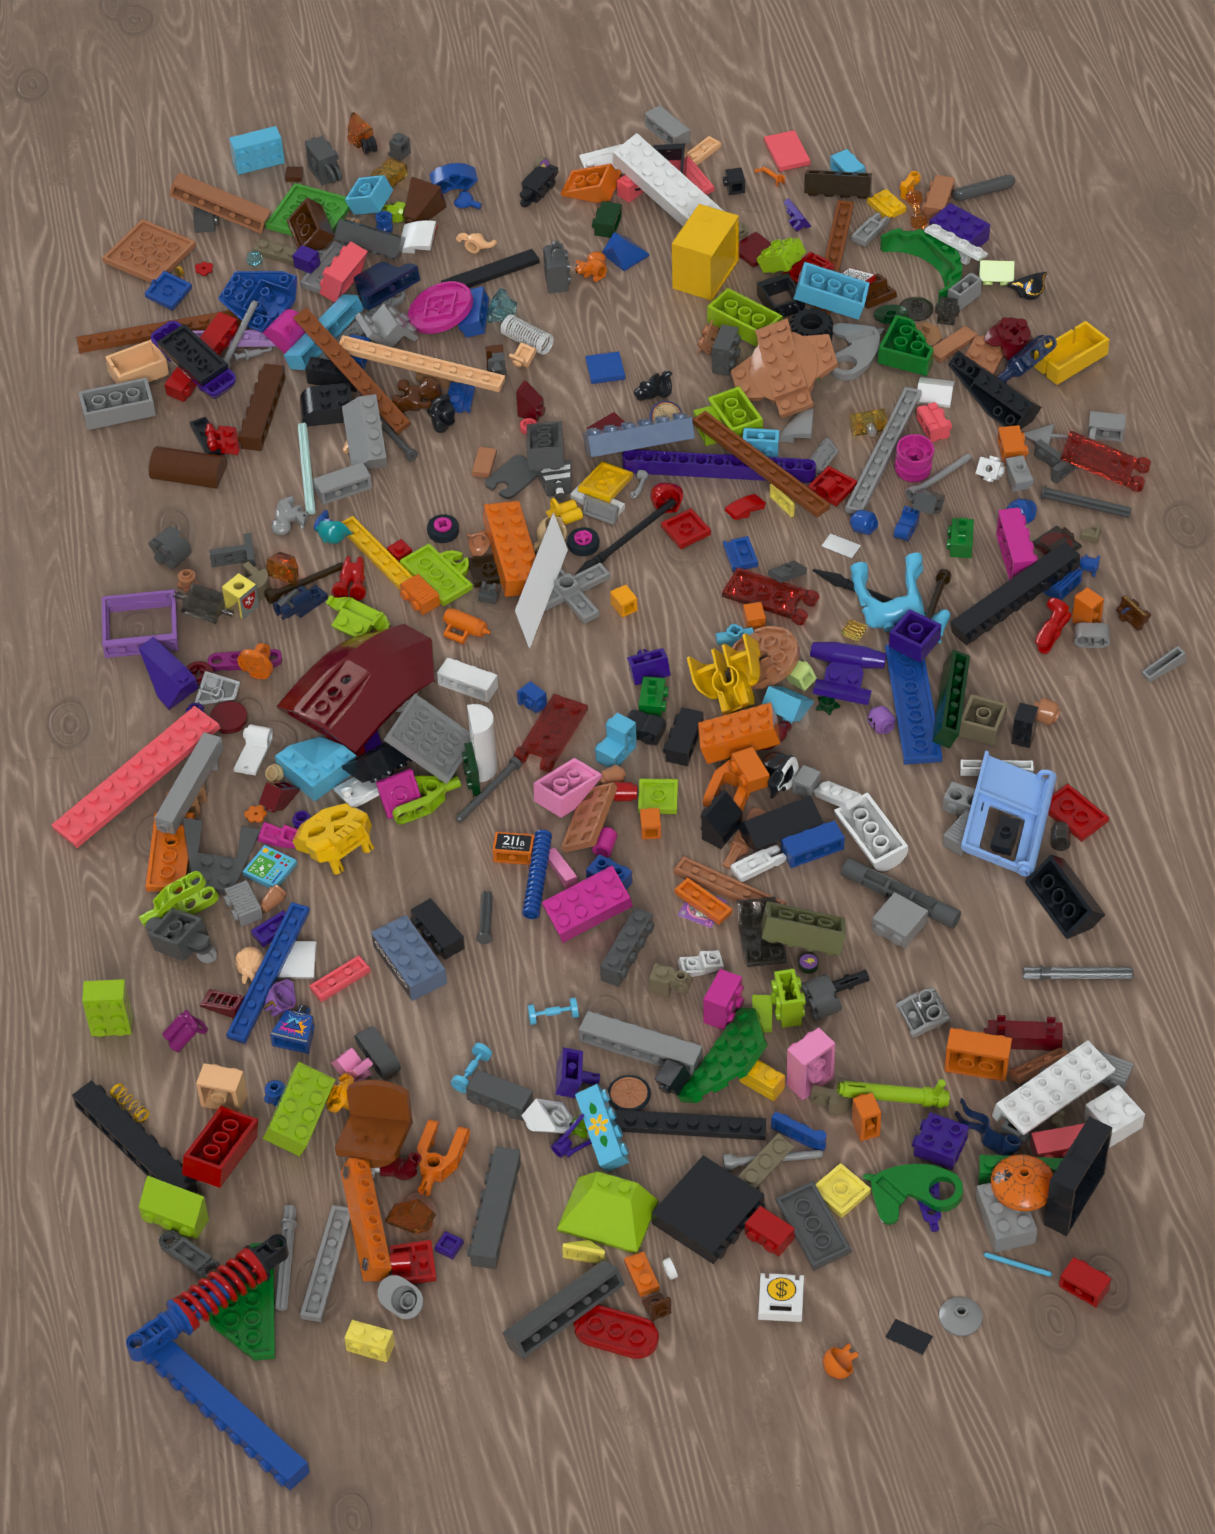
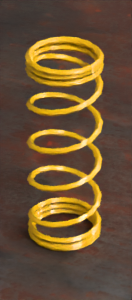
(116, 1096)

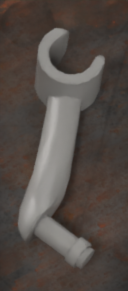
(642, 475)

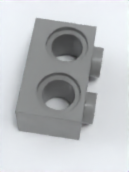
(958, 799)

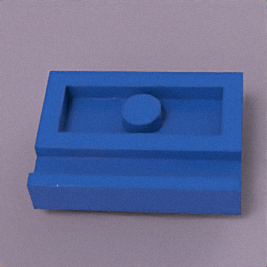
(461, 396)
(740, 553)

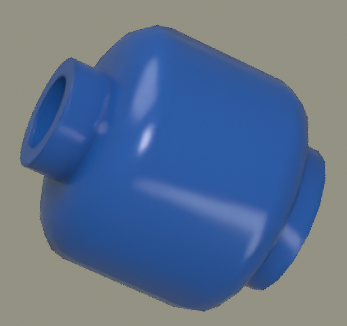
(864, 522)

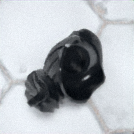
(655, 386)
(441, 413)

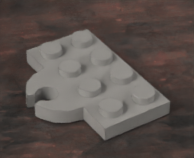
(312, 281)

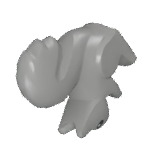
(286, 514)

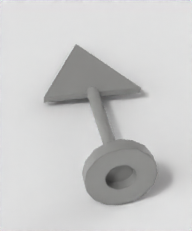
(1045, 434)

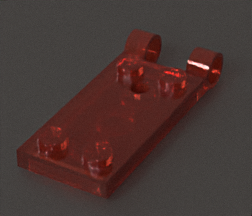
(1100, 458)
(751, 587)
(558, 725)

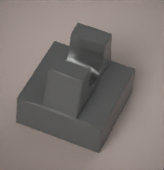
(489, 593)

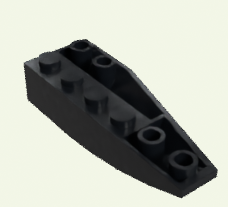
(994, 394)

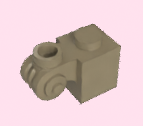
(665, 978)

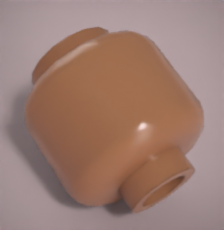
(1048, 711)

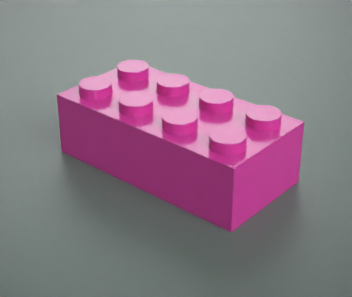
(1014, 541)
(587, 904)

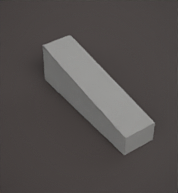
(1165, 664)

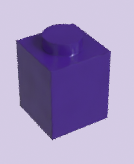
(306, 259)

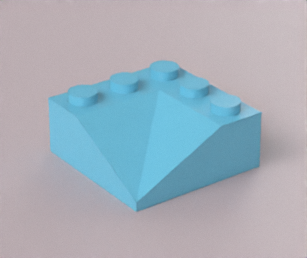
(315, 765)

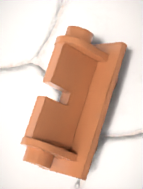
(707, 340)

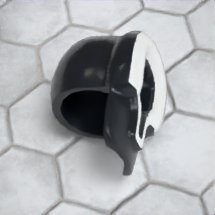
(781, 771)

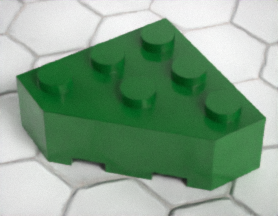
(905, 347)

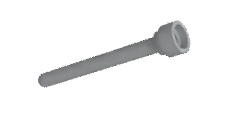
(239, 333)
(913, 489)
(731, 1162)

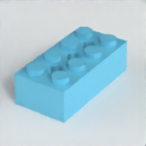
(831, 290)

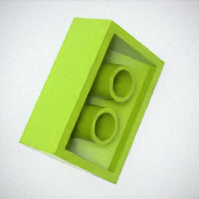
(736, 410)
(173, 1208)

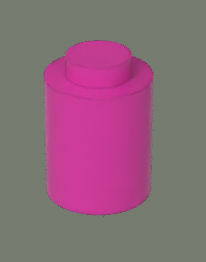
(605, 842)

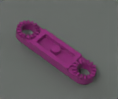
(230, 663)

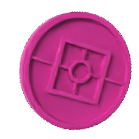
(440, 307)

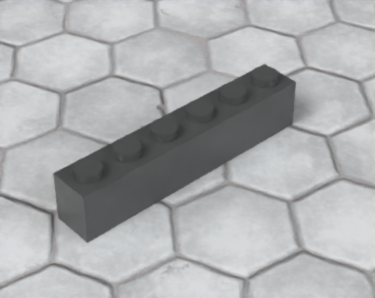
(495, 1208)
(563, 1308)

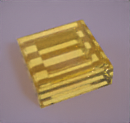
(854, 630)

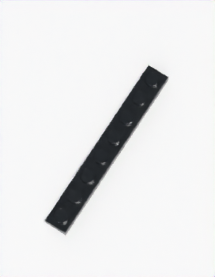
(691, 1124)

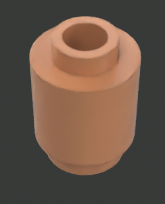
(612, 774)

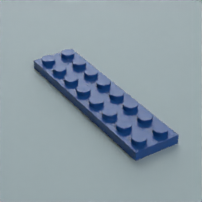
(913, 708)

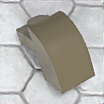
(258, 577)
(828, 1097)

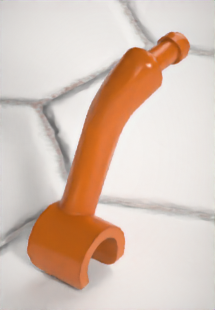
(778, 178)

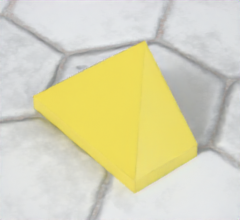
(783, 500)
(583, 1251)

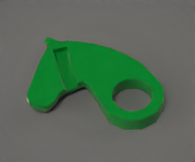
(911, 1180)

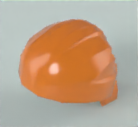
(838, 1362)

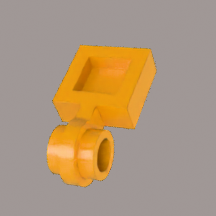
(908, 185)

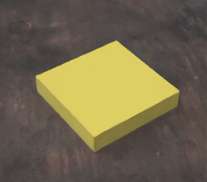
(842, 1190)

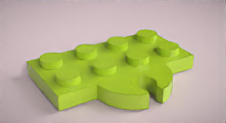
(440, 571)

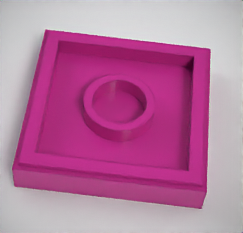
(397, 790)

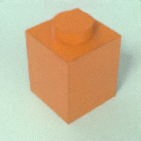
(754, 615)
(650, 823)

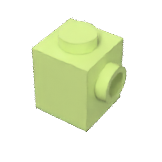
(802, 675)

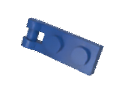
(798, 1131)

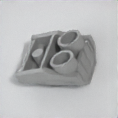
(923, 1011)

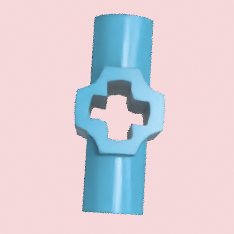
(732, 635)

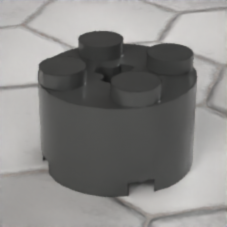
(170, 548)
(821, 997)

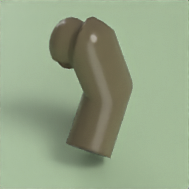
(1058, 1118)

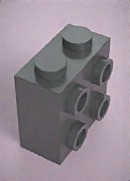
(725, 350)

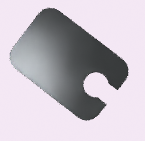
(514, 474)

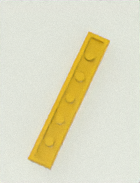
(376, 552)

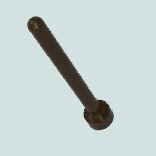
(943, 578)
(273, 594)

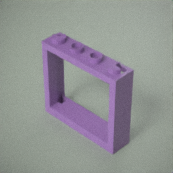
(138, 601)

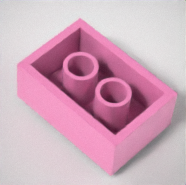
(810, 1063)

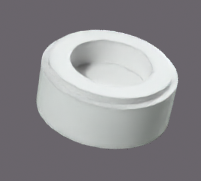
(669, 1268)

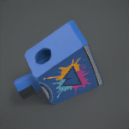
(294, 1030)

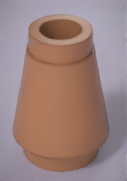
(272, 898)

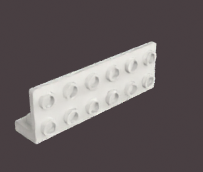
(1054, 1088)

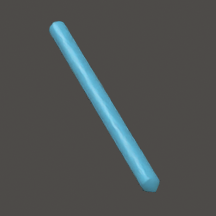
(1018, 1264)

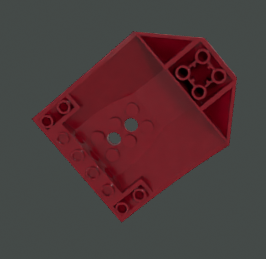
(384, 674)

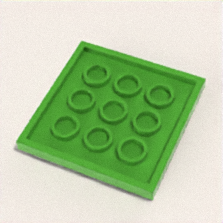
(333, 205)

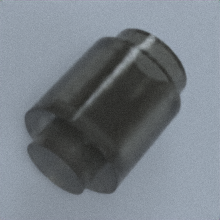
(1060, 836)

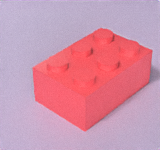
(342, 271)

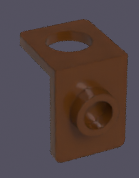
(659, 1308)

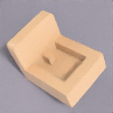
(523, 355)

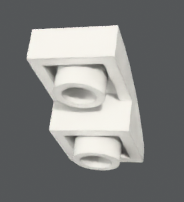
(703, 964)

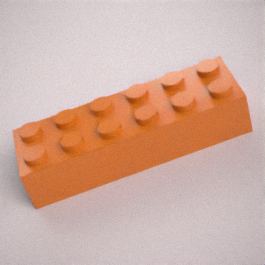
(509, 544)

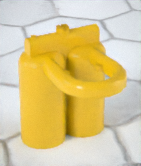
(567, 511)

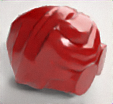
(664, 492)

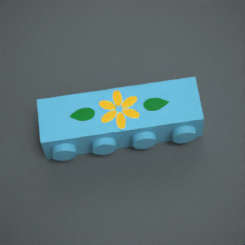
(602, 1128)

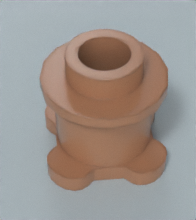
(185, 579)

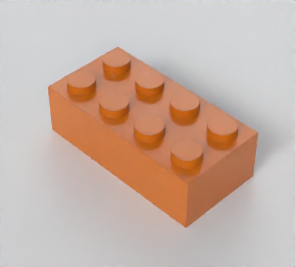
(738, 731)

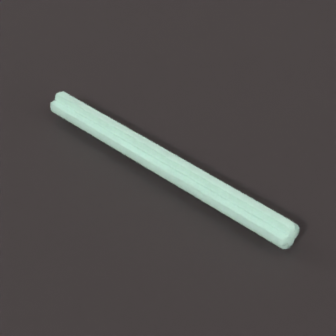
(306, 468)

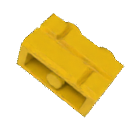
(765, 1080)

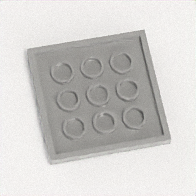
(429, 738)

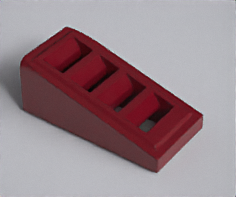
(226, 1009)

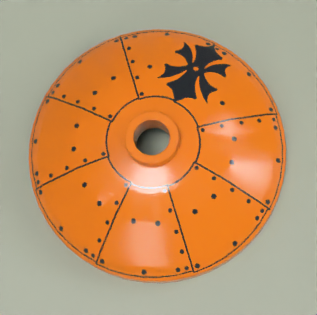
(1020, 1191)

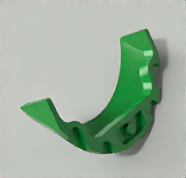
(937, 253)

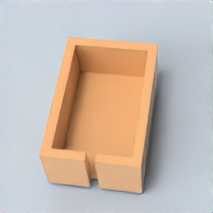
(137, 363)

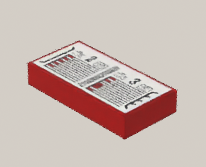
(861, 275)

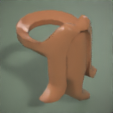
(478, 546)

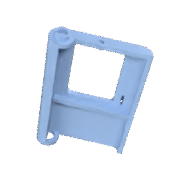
(1017, 794)

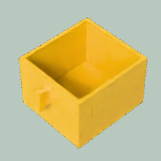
(705, 252)

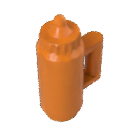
(464, 622)

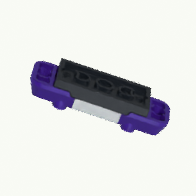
(194, 358)

